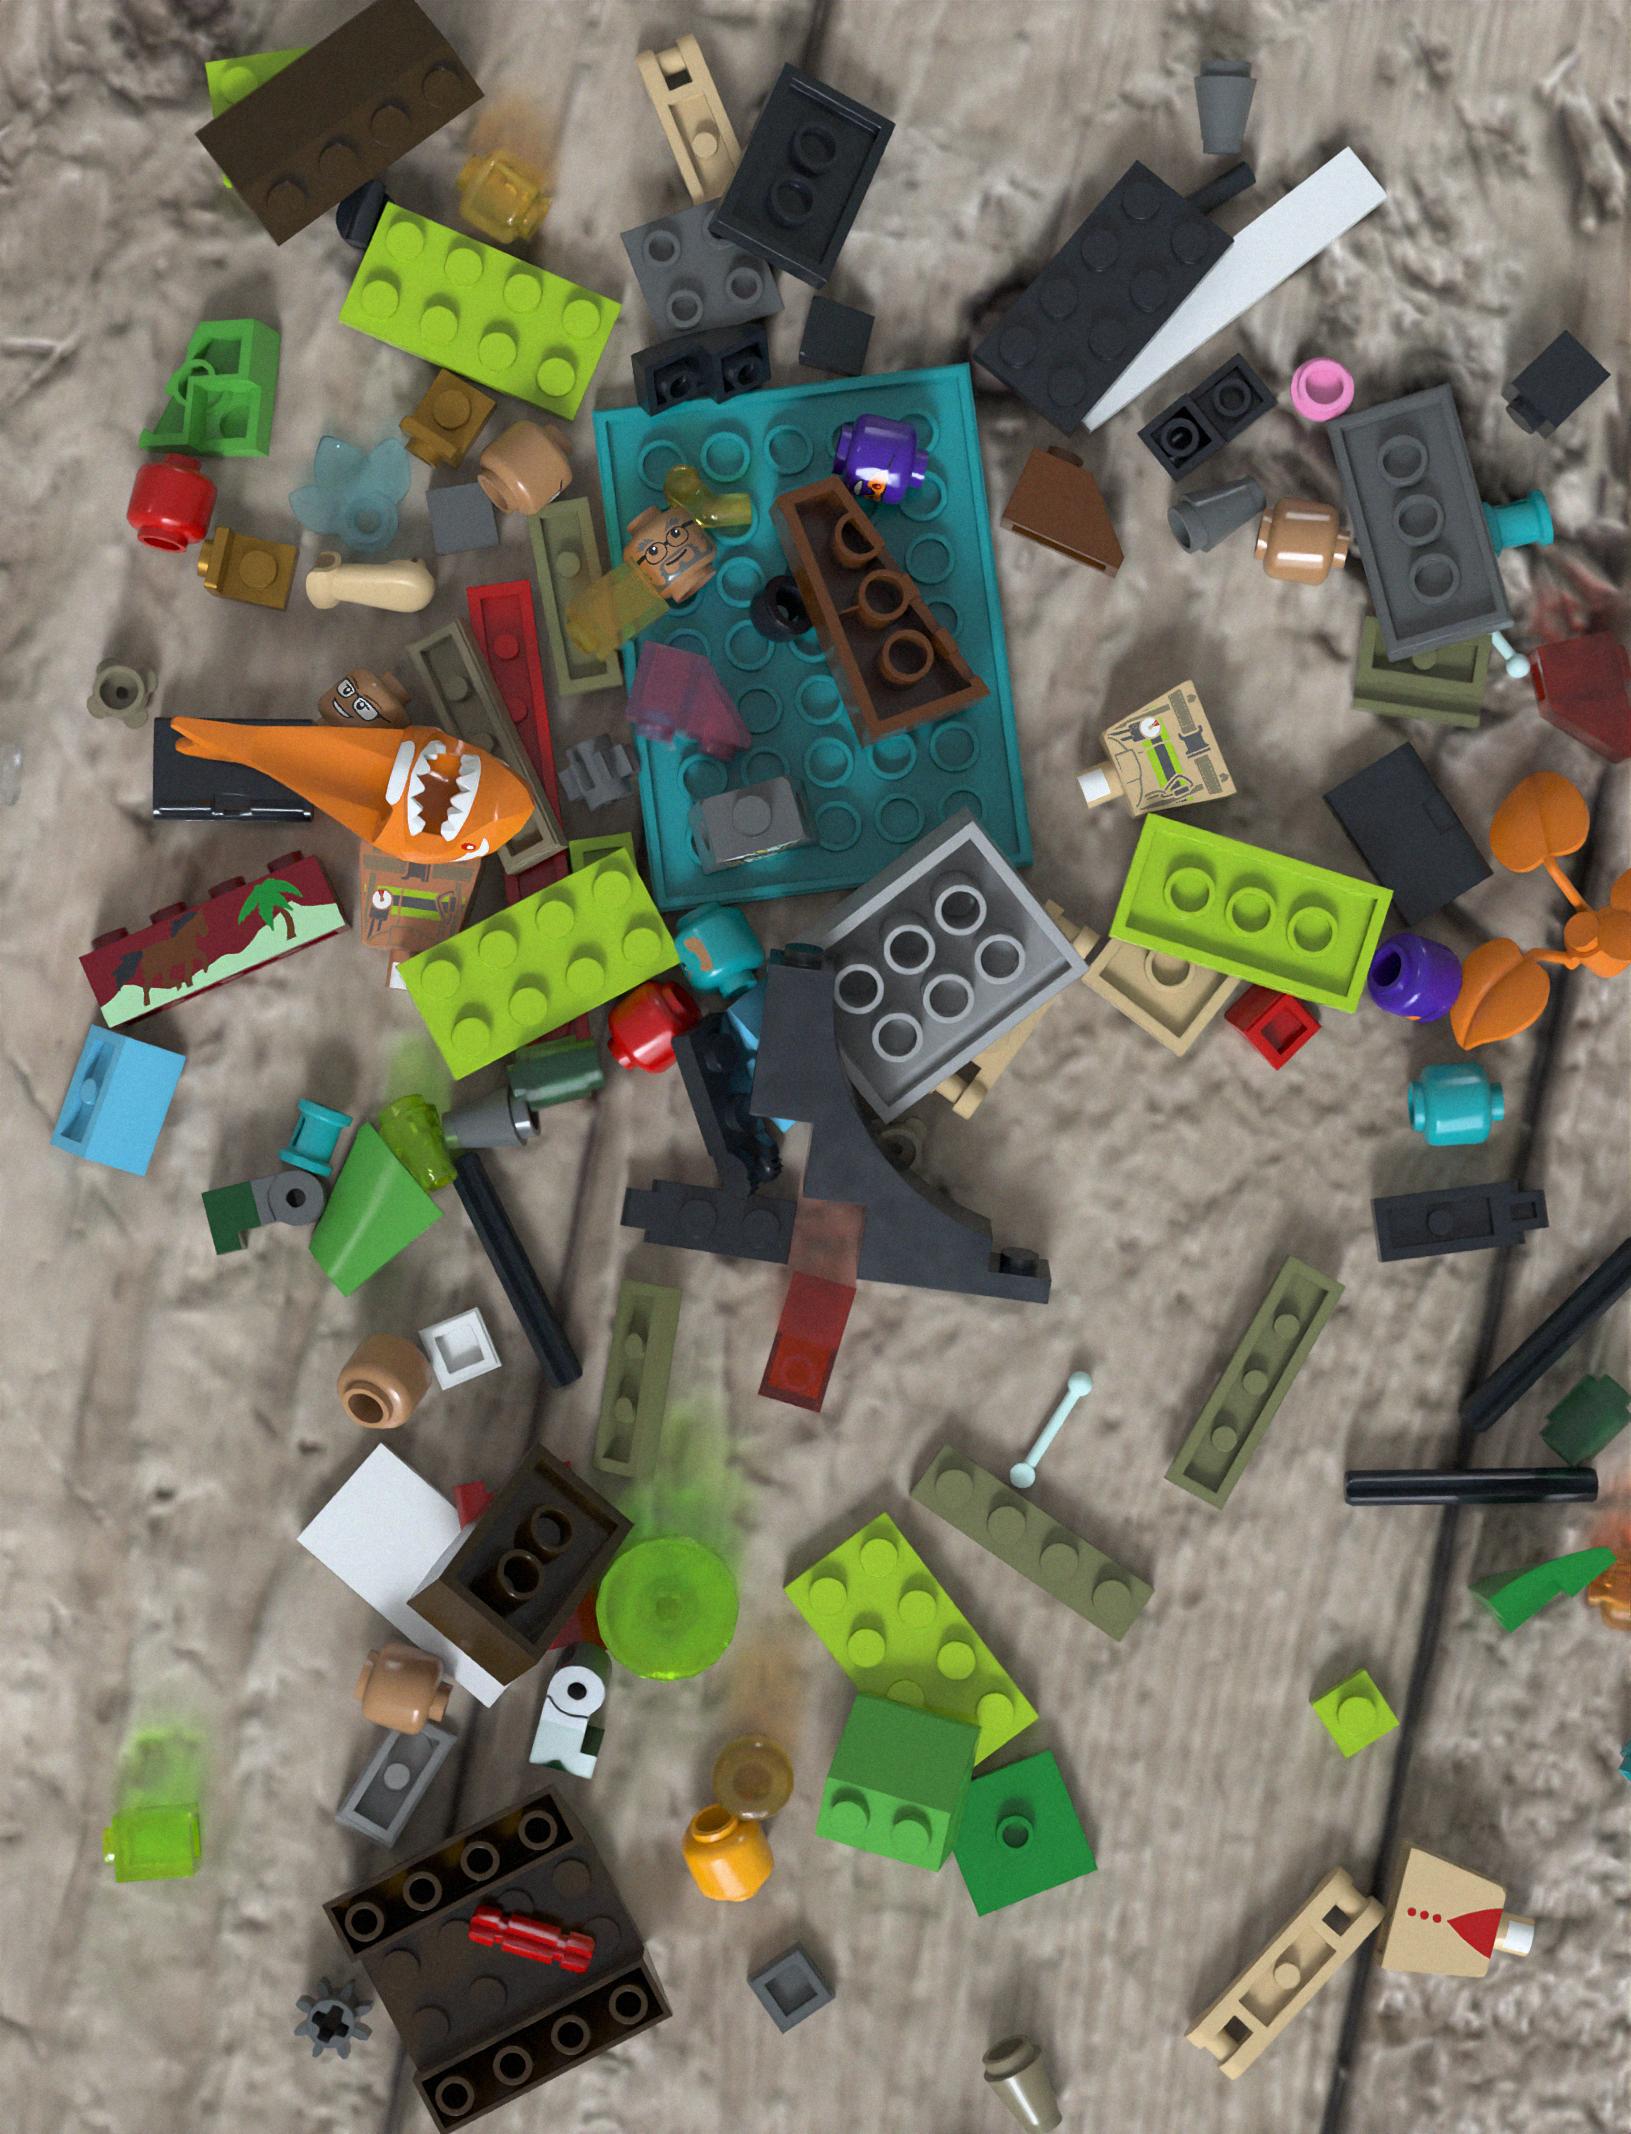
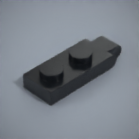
(712, 1220)
(1456, 1220)

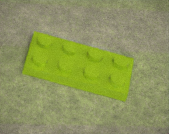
(479, 312)
(1250, 913)
(539, 963)
(906, 1635)

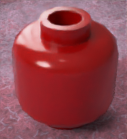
(171, 503)
(646, 1023)

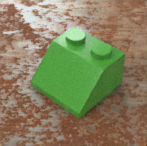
(899, 1781)

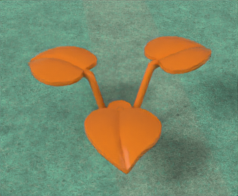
(1502, 985)

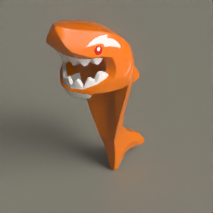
(396, 788)

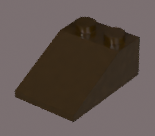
(521, 1566)

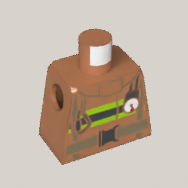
(413, 904)

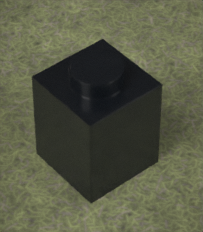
(1553, 386)

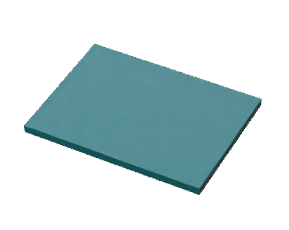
(863, 800)

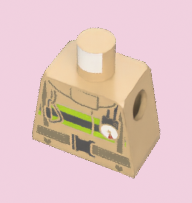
(1159, 759)

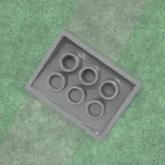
(937, 962)

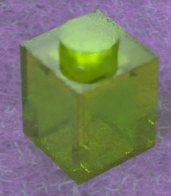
(154, 1842)

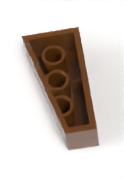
(873, 627)

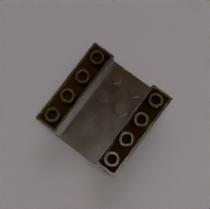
(483, 2017)

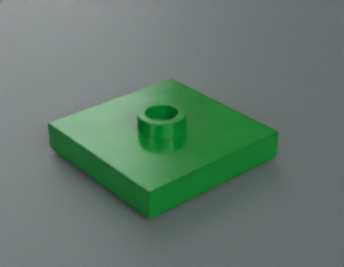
(1020, 1834)

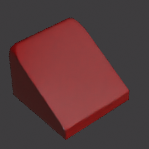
(1272, 1023)

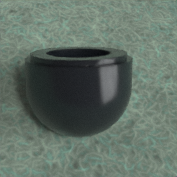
(768, 619)

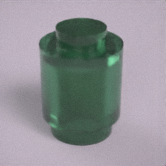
(556, 1072)
(1586, 1419)

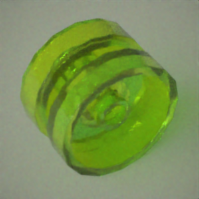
(677, 1568)

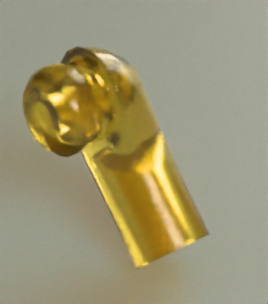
(688, 491)

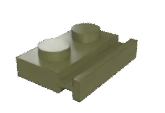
(1428, 687)

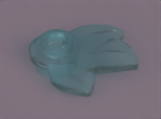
(352, 485)

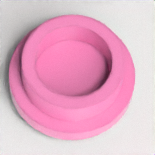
(1322, 389)

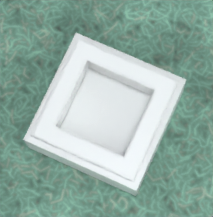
(460, 1348)

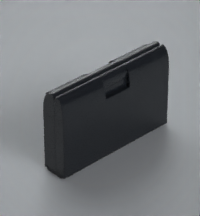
(217, 789)
(1407, 834)

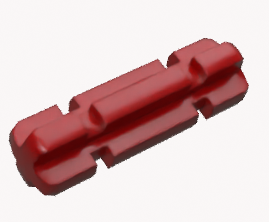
(531, 1938)

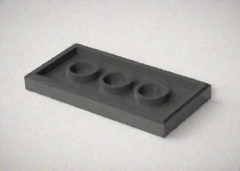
(1420, 523)

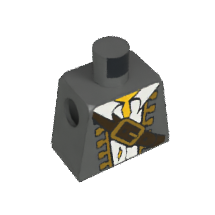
(752, 823)

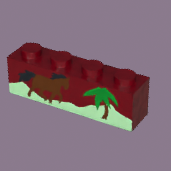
(215, 941)

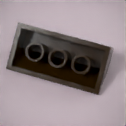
(339, 115)

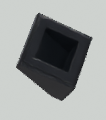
(835, 338)

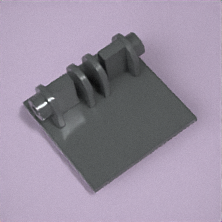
(696, 276)

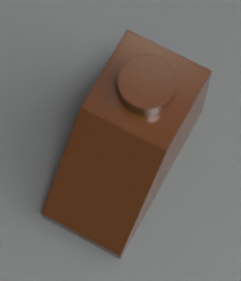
(1063, 511)

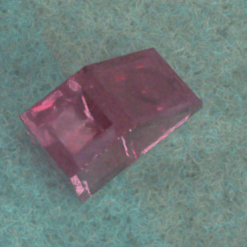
(685, 698)

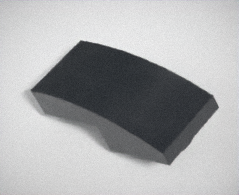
(709, 361)
(1208, 418)

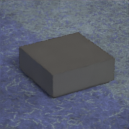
(462, 519)
(791, 1987)

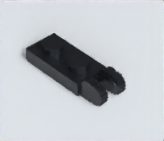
(721, 1102)

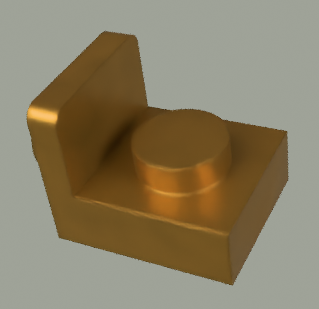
(447, 421)
(248, 569)

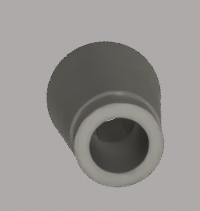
(1223, 104)
(1214, 513)
(491, 1122)

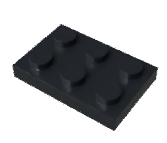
(802, 176)

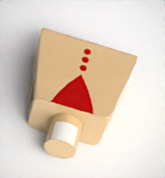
(1446, 1917)

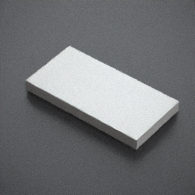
(383, 1541)

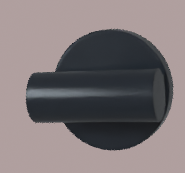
(361, 213)

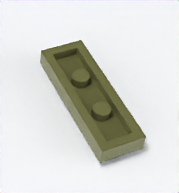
(565, 567)
(637, 1379)

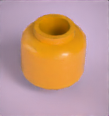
(726, 1854)

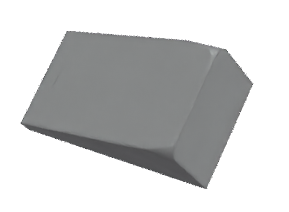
(394, 1783)

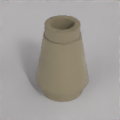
(1022, 2082)

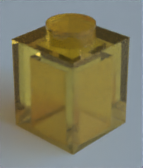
(614, 611)

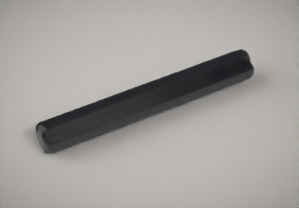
(515, 1272)
(1549, 1341)
(1470, 1486)

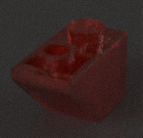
(1584, 692)
(807, 1341)

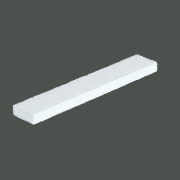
(1256, 264)

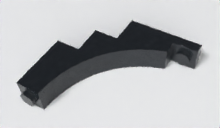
(907, 1226)

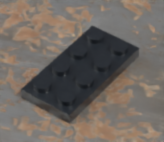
(1103, 299)

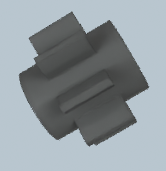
(599, 772)
(317, 2017)

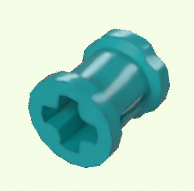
(1520, 522)
(314, 1137)

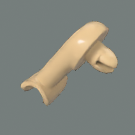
(390, 586)

